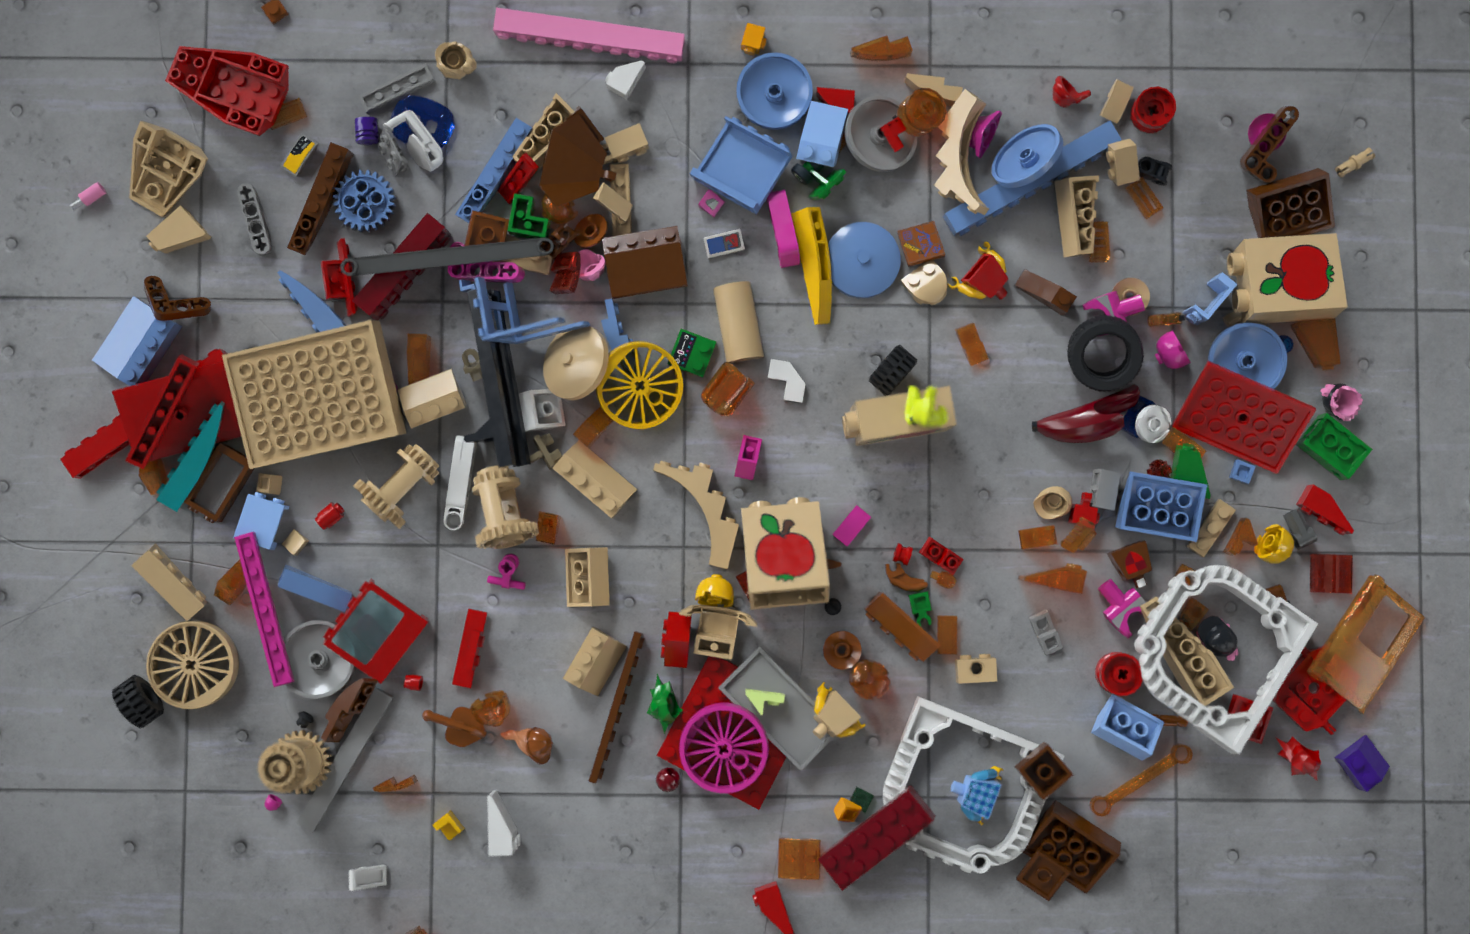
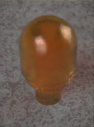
(944, 579)

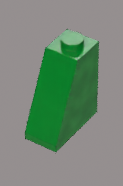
(1188, 466)

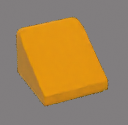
(846, 810)

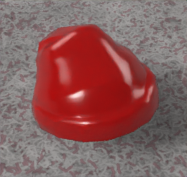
(1065, 94)

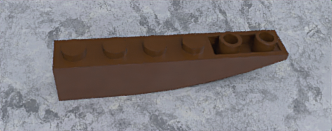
(320, 198)

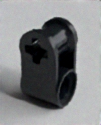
(1156, 171)

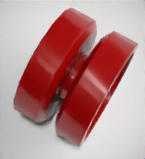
(1107, 672)

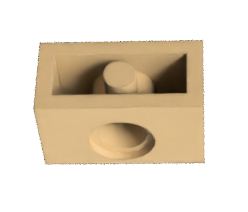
(987, 671)

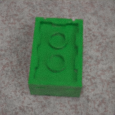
(1333, 446)

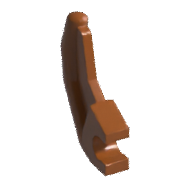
(903, 581)

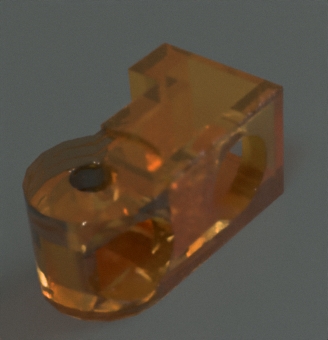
(1192, 613)

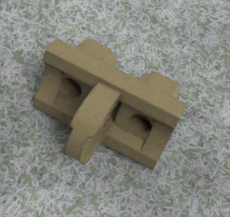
(472, 367)
(541, 444)

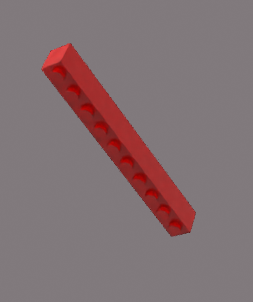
(110, 438)

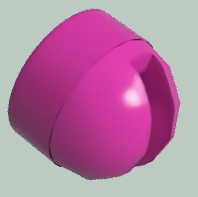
(272, 802)

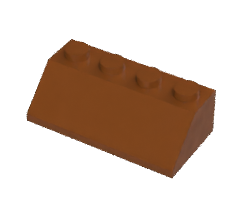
(903, 627)

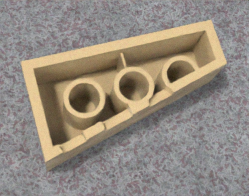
(538, 140)
(170, 582)

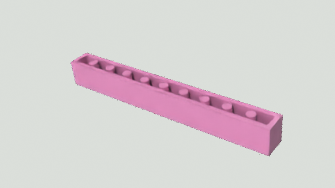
(589, 34)

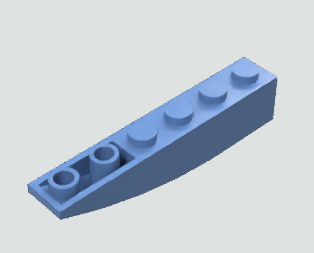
(495, 171)
(313, 306)

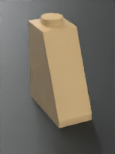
(177, 231)

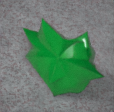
(663, 704)

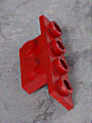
(336, 283)
(469, 649)

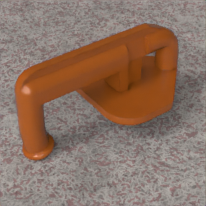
(461, 727)

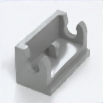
(1104, 489)

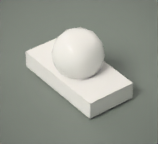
(367, 877)

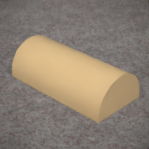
(738, 322)

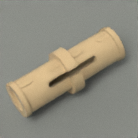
(1355, 162)

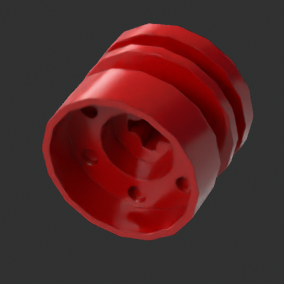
(1161, 102)

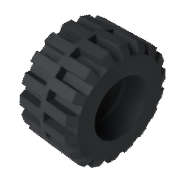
(892, 370)
(137, 701)

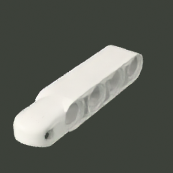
(459, 483)

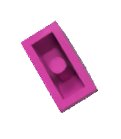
(748, 457)

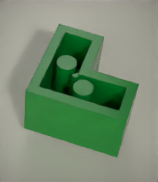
(522, 221)

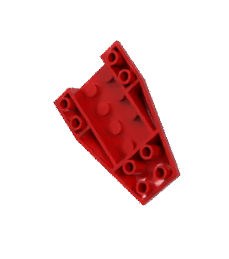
(232, 85)

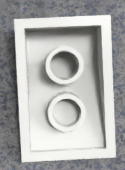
(501, 828)

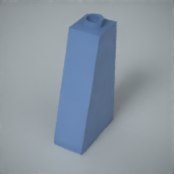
(314, 588)

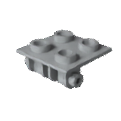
(389, 147)

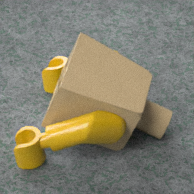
(834, 715)

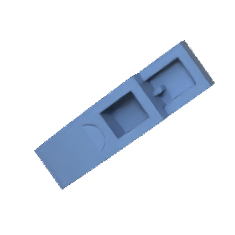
(612, 331)

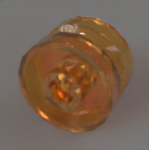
(922, 111)

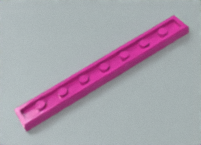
(264, 609)

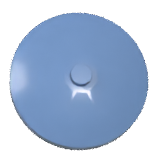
(774, 91)
(1027, 156)
(863, 259)
(1251, 352)

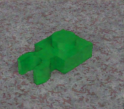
(920, 604)

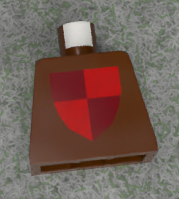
(1132, 562)

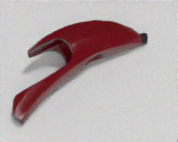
(1090, 421)

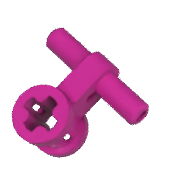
(506, 571)

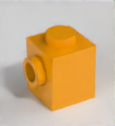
(753, 39)

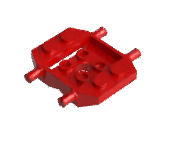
(1322, 702)

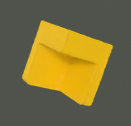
(449, 825)

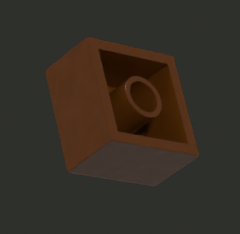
(1043, 770)

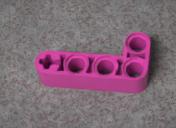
(783, 229)
(486, 270)

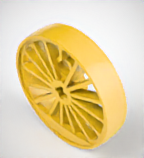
(614, 359)

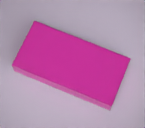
(851, 525)

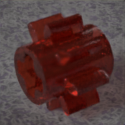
(1159, 468)

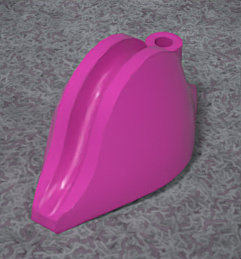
(984, 132)

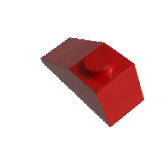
(772, 905)

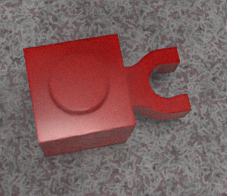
(1084, 510)

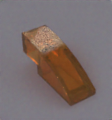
(882, 49)

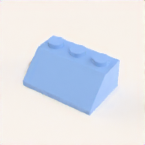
(1128, 727)

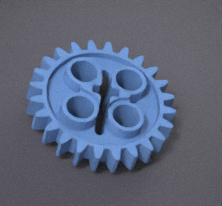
(378, 211)

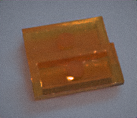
(799, 858)

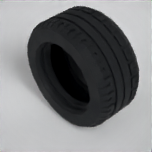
(1108, 380)

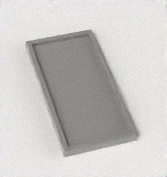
(786, 725)

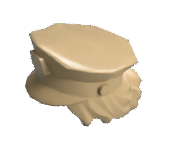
(454, 60)

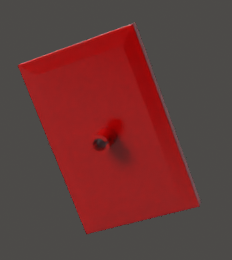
(206, 388)
(1243, 417)

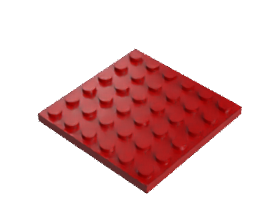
(705, 693)

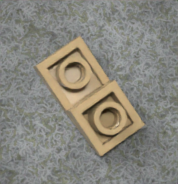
(1117, 101)

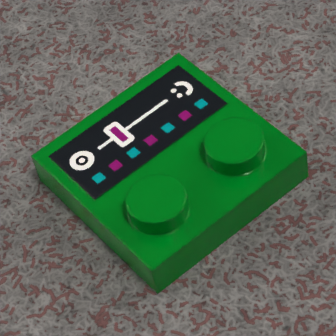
(692, 352)

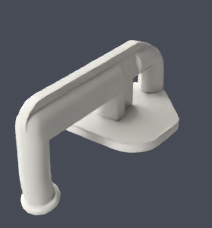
(420, 143)

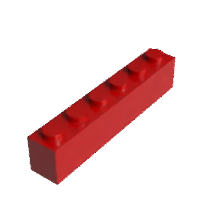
(162, 411)

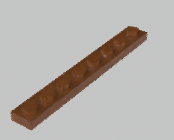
(614, 714)

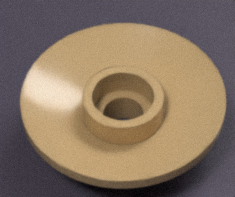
(1133, 286)

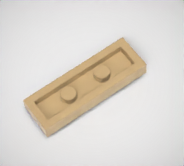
(1211, 527)

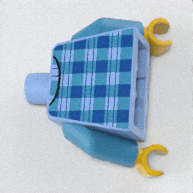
(978, 793)

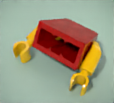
(985, 277)

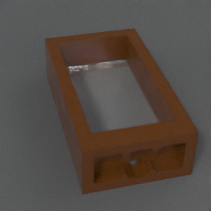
(219, 483)

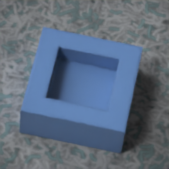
(1242, 471)

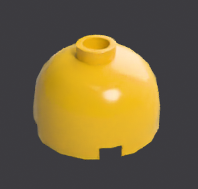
(1275, 545)
(715, 591)

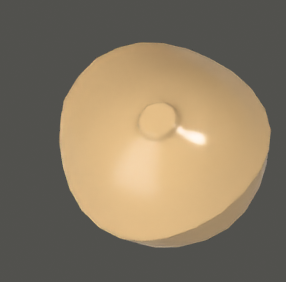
(1053, 503)

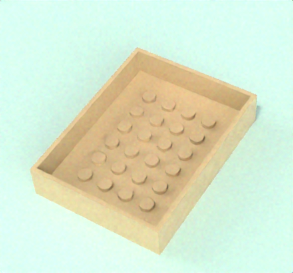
(314, 394)

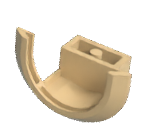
(717, 629)

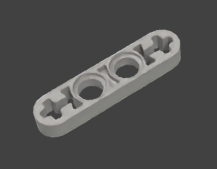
(258, 218)

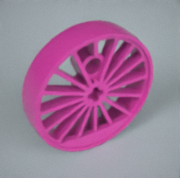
(694, 725)

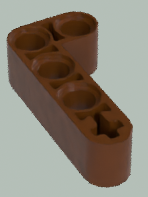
(1271, 141)

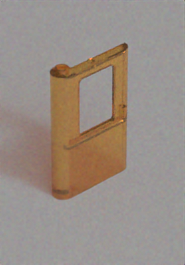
(1347, 662)

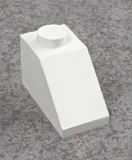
(625, 78)

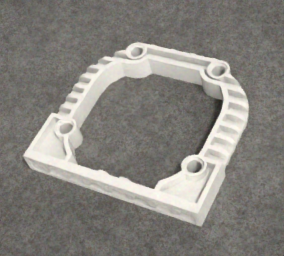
(1291, 634)
(929, 719)

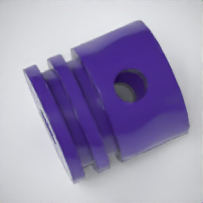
(366, 130)

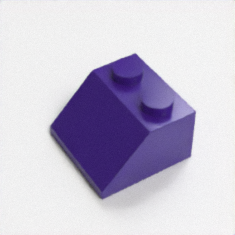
(1363, 764)

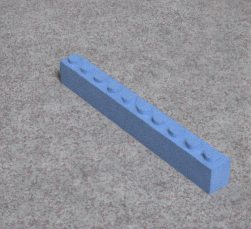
(997, 197)

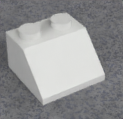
(541, 410)

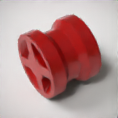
(902, 554)

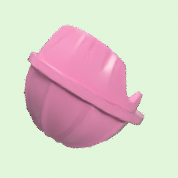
(591, 265)

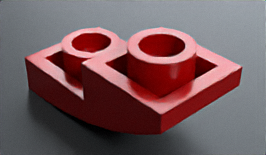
(941, 555)

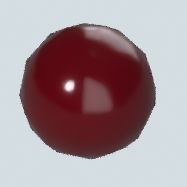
(667, 779)

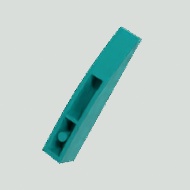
(191, 463)

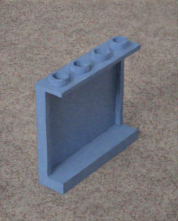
(742, 165)

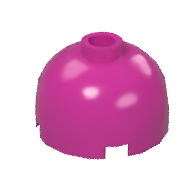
(1171, 352)

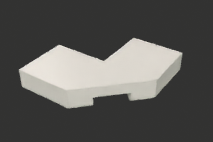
(785, 372)

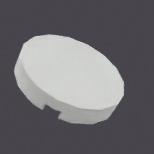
(1153, 424)

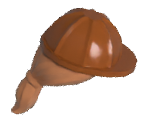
(532, 742)

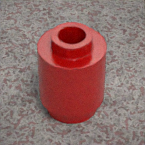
(329, 515)

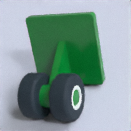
(809, 169)

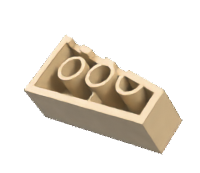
(1076, 214)

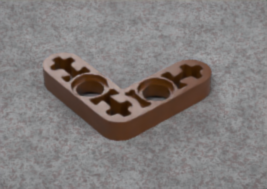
(170, 309)

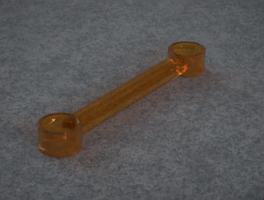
(1141, 779)

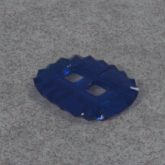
(427, 110)

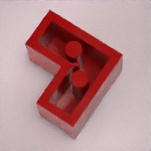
(676, 640)

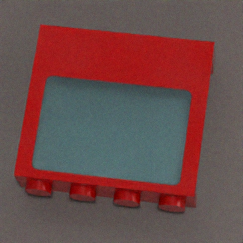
(374, 631)

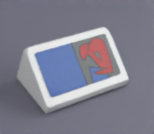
(723, 243)

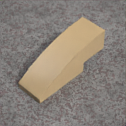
(948, 93)

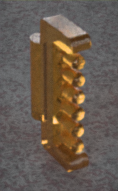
(1083, 537)

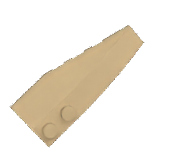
(1191, 661)

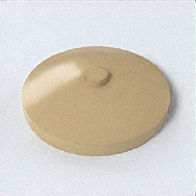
(575, 363)

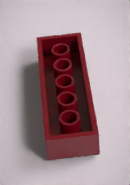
(387, 287)
(876, 837)

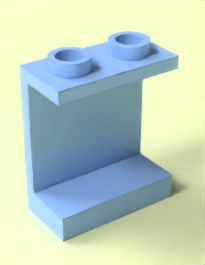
(1223, 287)
(261, 517)

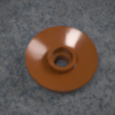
(590, 230)
(852, 650)

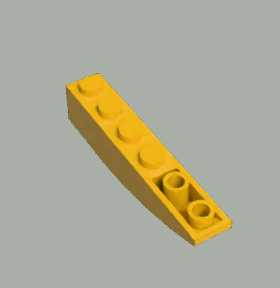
(815, 261)

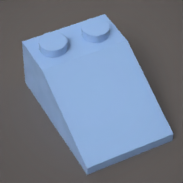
(822, 134)

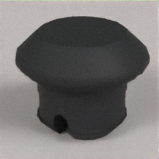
(833, 607)
(304, 719)

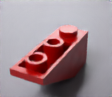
(1323, 506)

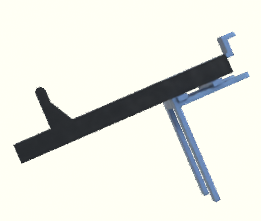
(497, 367)

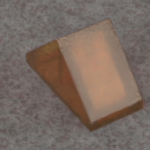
(153, 475)
(548, 527)

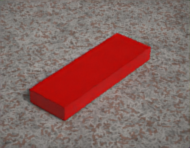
(518, 178)

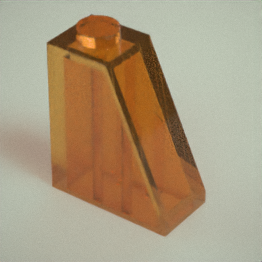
(1319, 342)

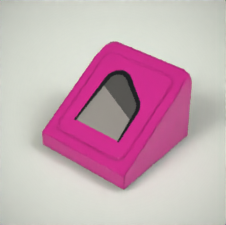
(711, 203)

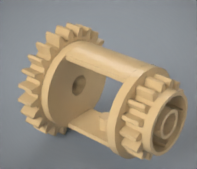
(383, 500)
(501, 509)
(294, 763)

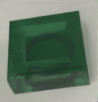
(861, 798)

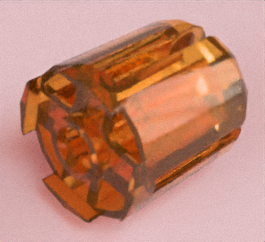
(726, 390)
(879, 684)

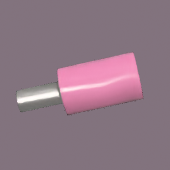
(89, 196)

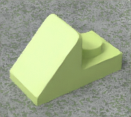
(758, 697)

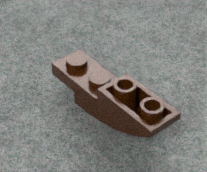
(348, 703)

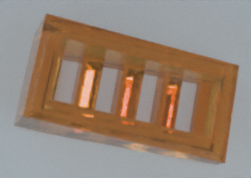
(1101, 254)

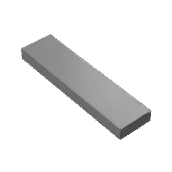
(396, 88)

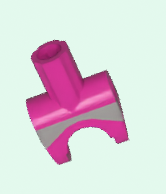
(1111, 305)
(1121, 606)

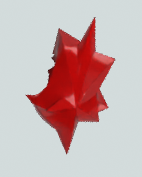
(1301, 758)

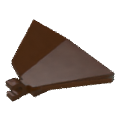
(573, 163)

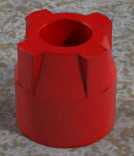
(413, 682)

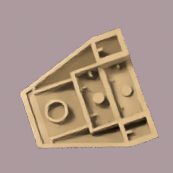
(162, 167)

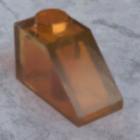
(593, 427)
(231, 584)

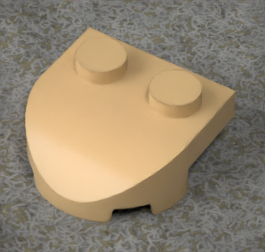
(926, 283)

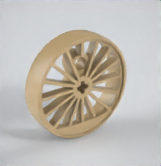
(211, 695)

